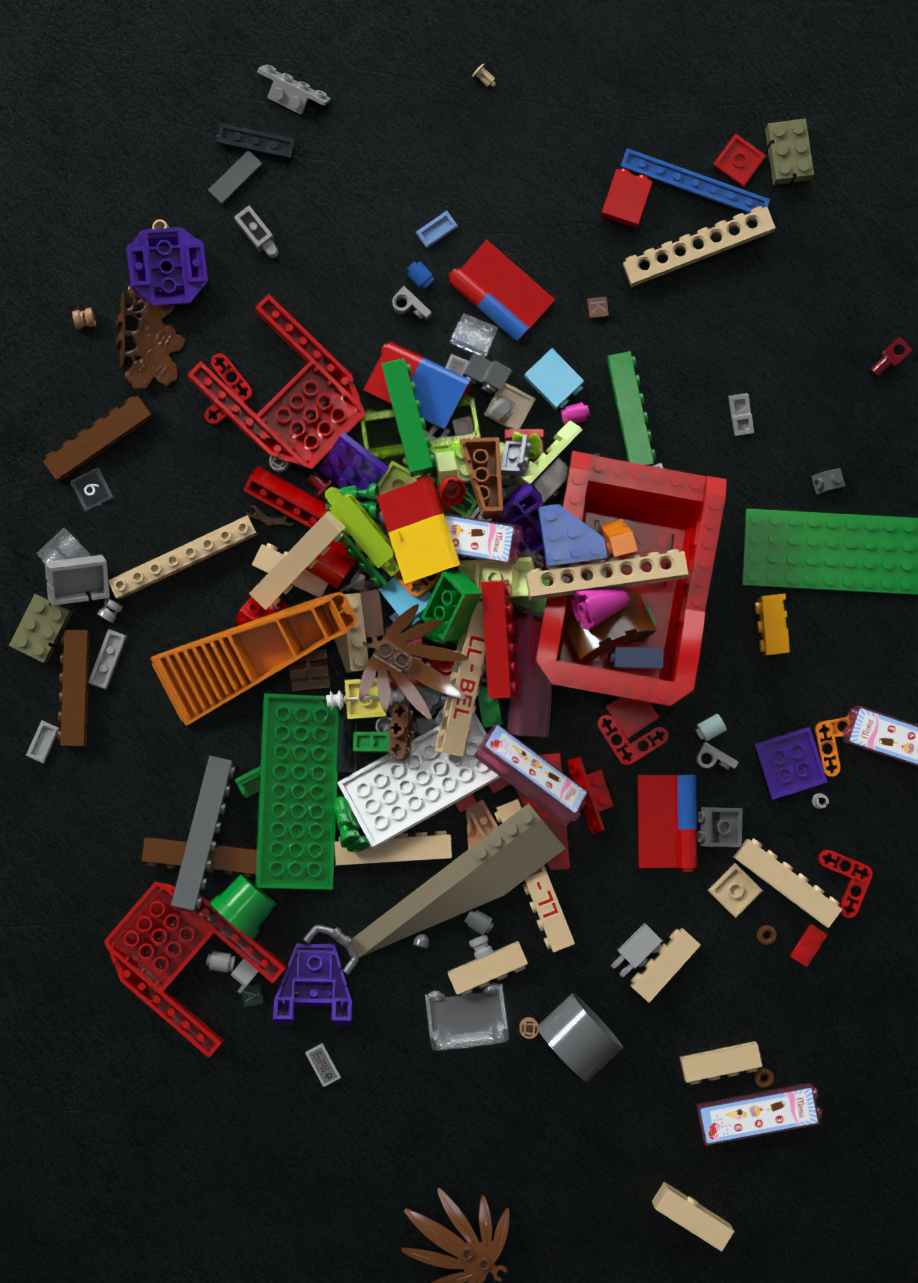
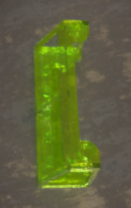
(435, 443)

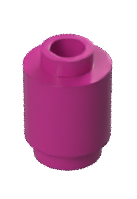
(575, 413)

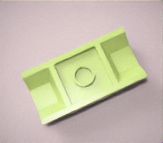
(562, 439)
(451, 463)
(489, 570)

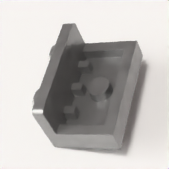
(516, 457)

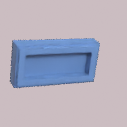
(436, 229)

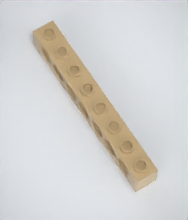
(759, 215)
(182, 557)
(674, 558)

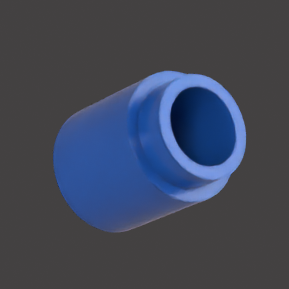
(420, 275)

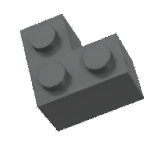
(486, 373)

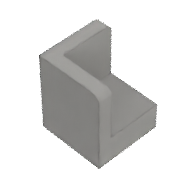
(244, 974)

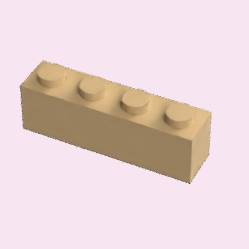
(268, 558)
(665, 964)
(487, 968)
(721, 1062)

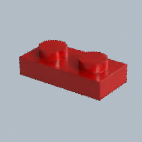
(808, 945)

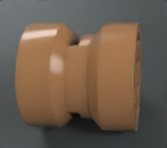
(79, 318)
(527, 1025)

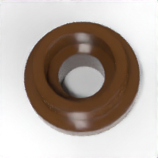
(772, 937)
(770, 1078)

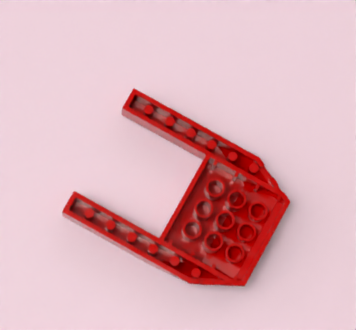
(307, 413)
(158, 943)

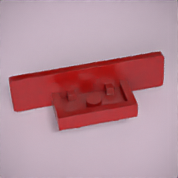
(598, 793)

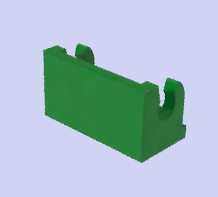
(371, 742)
(249, 782)

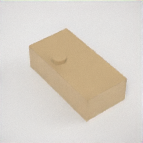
(692, 1216)

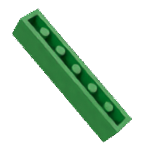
(629, 408)
(407, 417)

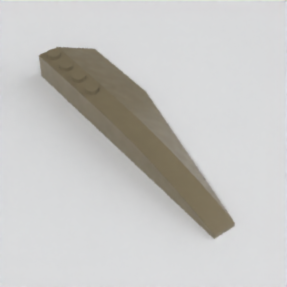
(471, 880)

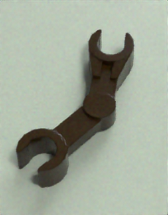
(268, 520)

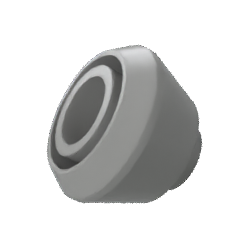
(500, 410)

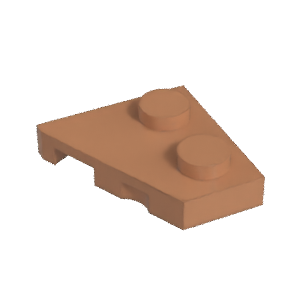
(479, 822)

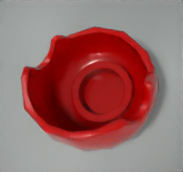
(451, 491)

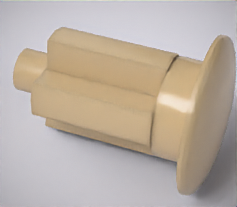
(484, 76)

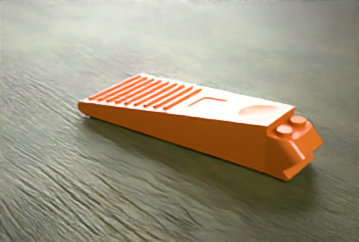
(232, 661)

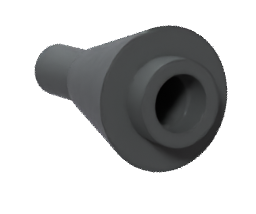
(423, 725)

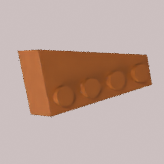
(484, 470)

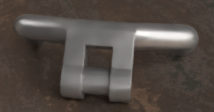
(341, 938)

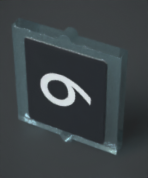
(91, 489)

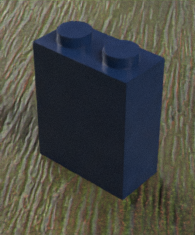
(636, 658)

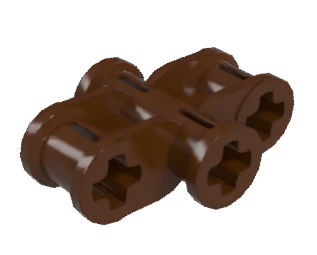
(399, 738)

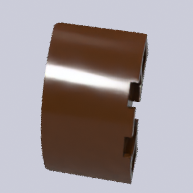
(626, 625)

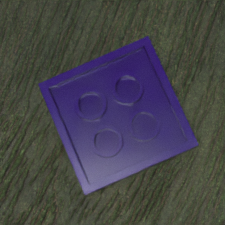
(352, 465)
(790, 763)

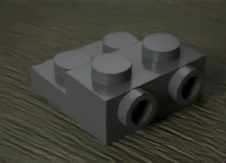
(720, 827)

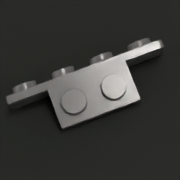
(290, 92)

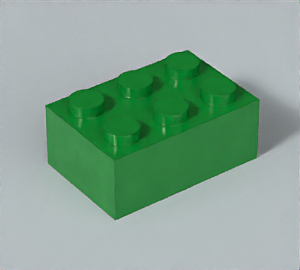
(453, 603)

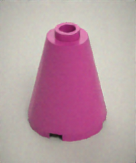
(598, 605)

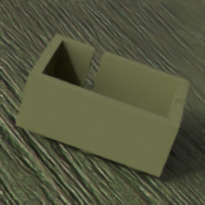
(789, 152)
(39, 627)

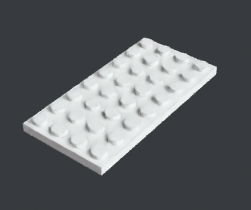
(399, 795)

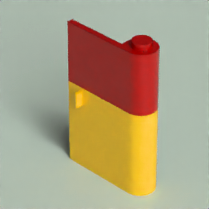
(418, 530)

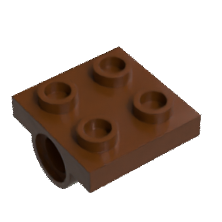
(310, 671)

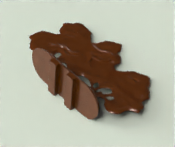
(153, 343)

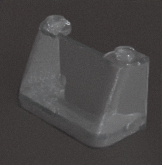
(467, 1019)

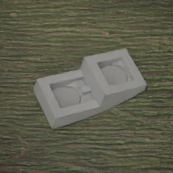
(741, 414)

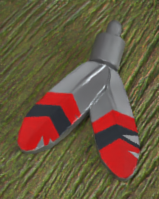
(358, 583)

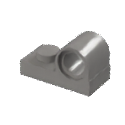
(420, 309)
(725, 760)

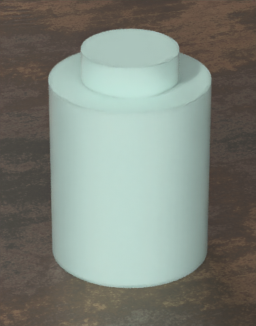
(711, 727)

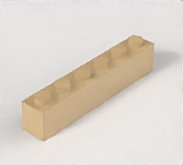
(300, 557)
(399, 849)
(787, 883)

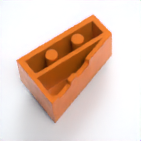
(618, 539)

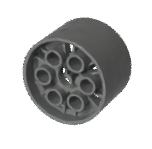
(579, 1037)

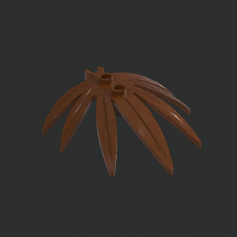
(395, 656)
(473, 1256)

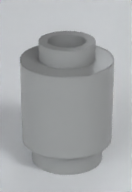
(221, 961)

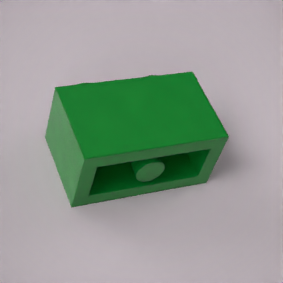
(489, 709)

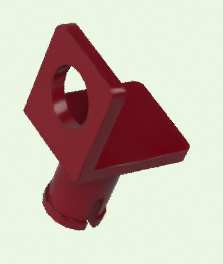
(890, 357)
(320, 485)

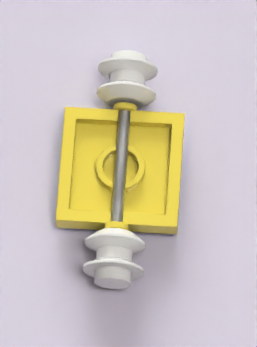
(362, 708)

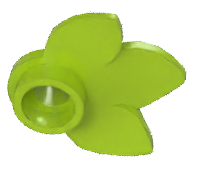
(536, 443)

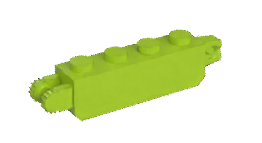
(363, 530)

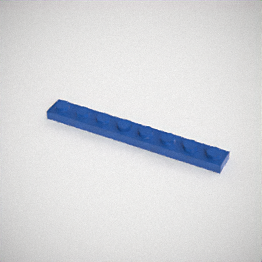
(692, 182)

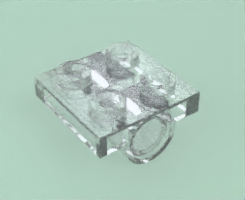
(474, 335)
(62, 547)

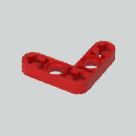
(236, 391)
(632, 747)
(854, 881)

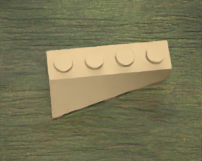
(350, 645)

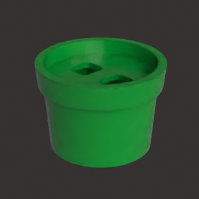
(244, 906)

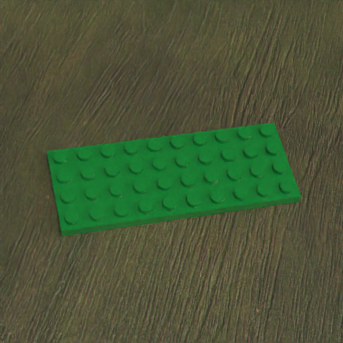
(830, 551)
(297, 793)

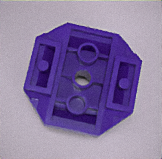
(177, 250)

